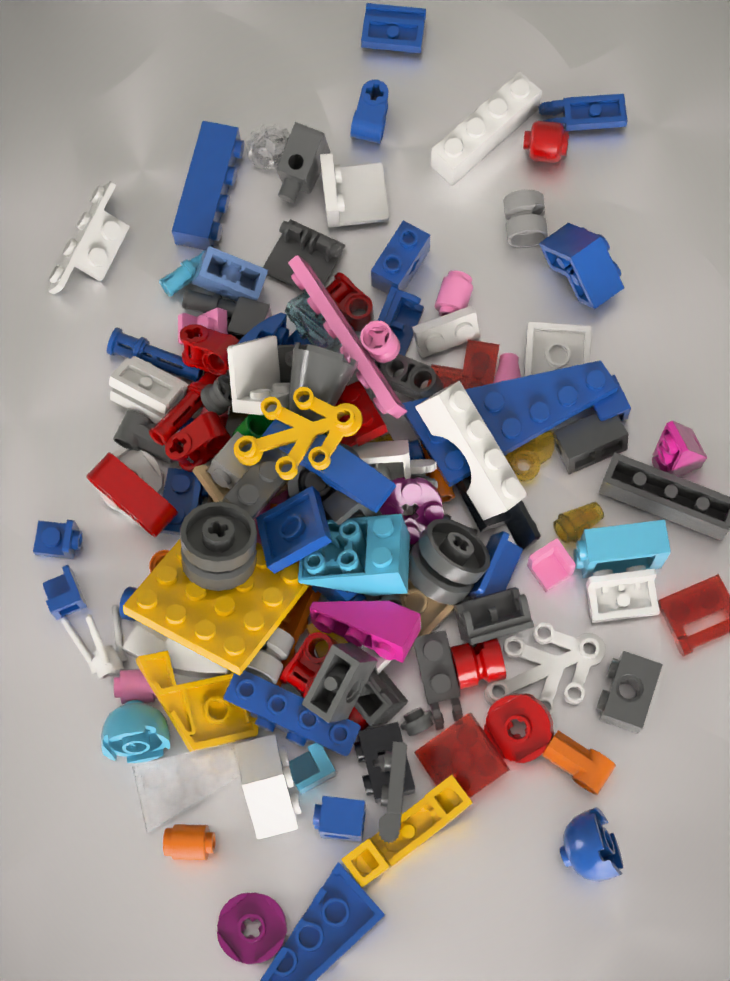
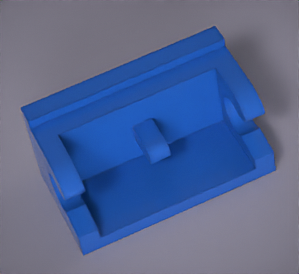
(401, 313)

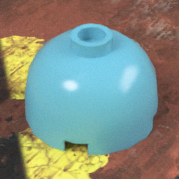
(135, 733)

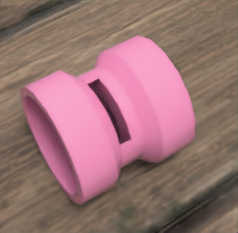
(380, 334)

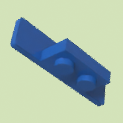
(284, 710)

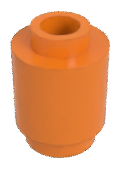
(189, 842)

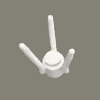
(107, 660)

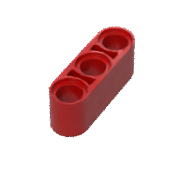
(132, 494)

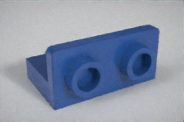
(184, 494)

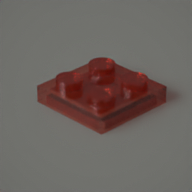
(465, 754)

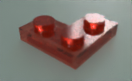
(477, 369)

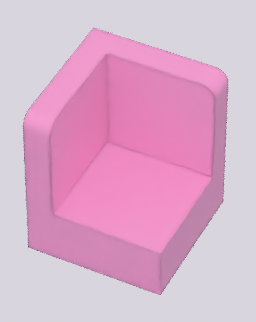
(551, 564)

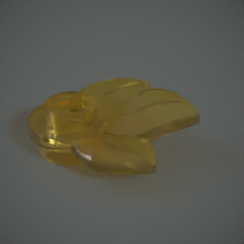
(533, 453)

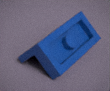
(503, 560)

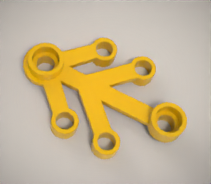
(302, 432)

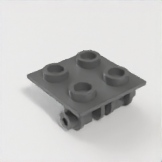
(310, 245)

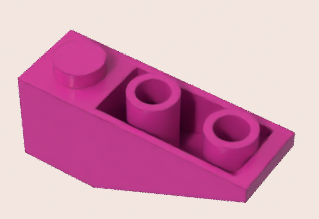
(678, 450)
(374, 624)

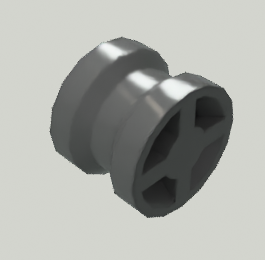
(217, 396)

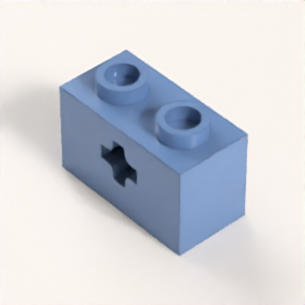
(229, 275)

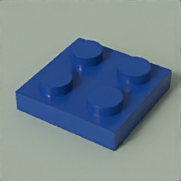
(293, 529)

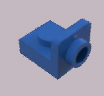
(57, 539)

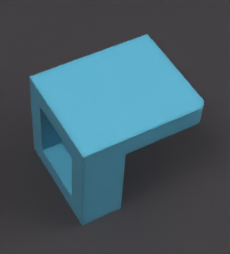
(311, 768)

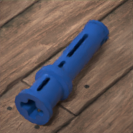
(142, 346)

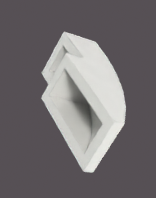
(183, 660)

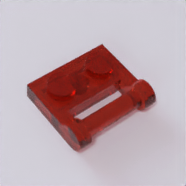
(692, 606)

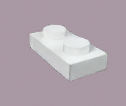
(446, 331)
(145, 385)

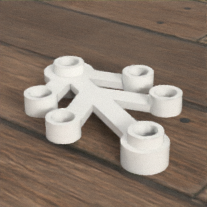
(551, 665)

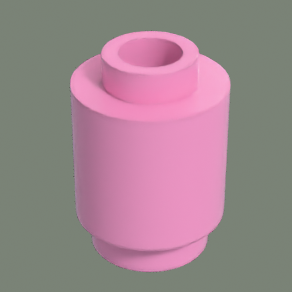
(454, 292)
(133, 686)

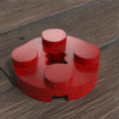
(538, 730)

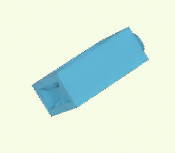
(622, 547)

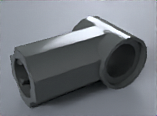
(135, 435)

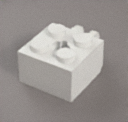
(394, 462)

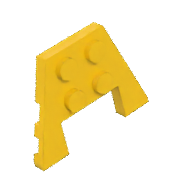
(197, 706)

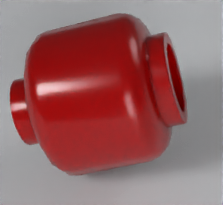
(546, 141)

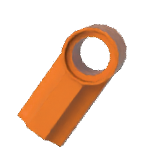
(587, 767)

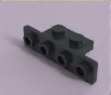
(516, 519)

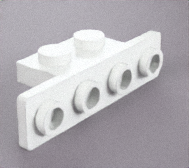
(95, 243)

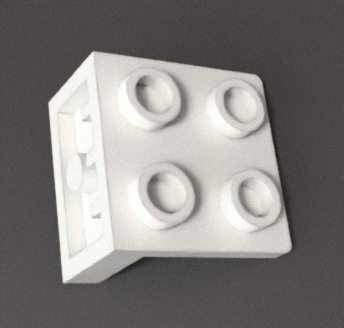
(353, 193)
(256, 375)

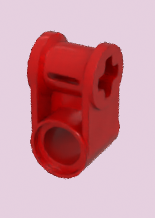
(350, 299)
(206, 351)
(200, 441)
(305, 663)

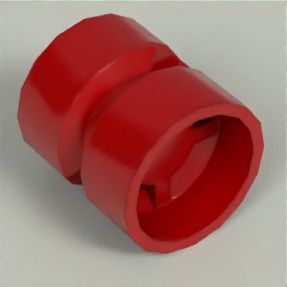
(478, 663)

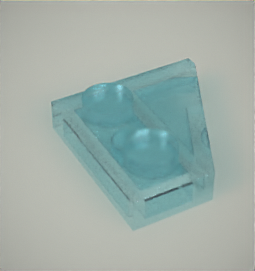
(308, 323)

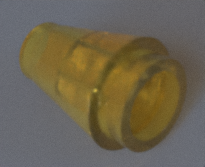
(573, 522)

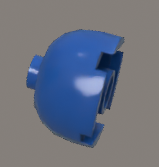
(590, 847)

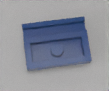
(393, 28)

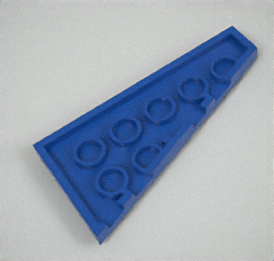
(518, 411)

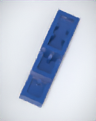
(345, 473)

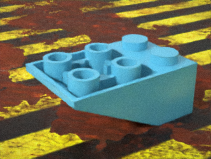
(363, 558)

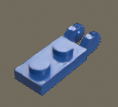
(587, 112)

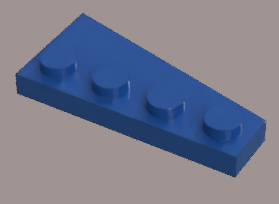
(326, 931)

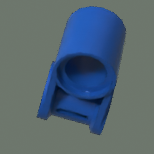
(371, 114)

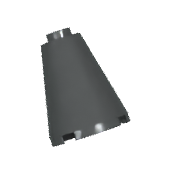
(322, 373)

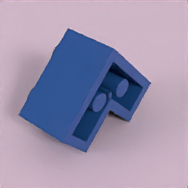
(585, 262)

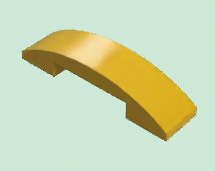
(417, 826)

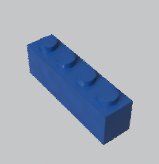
(207, 186)

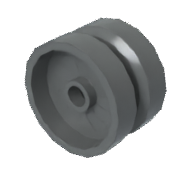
(218, 546)
(447, 561)

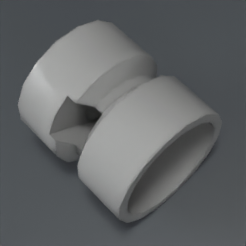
(525, 218)
(268, 660)

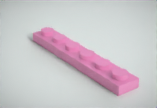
(338, 327)

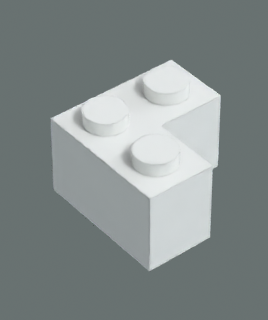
(266, 786)

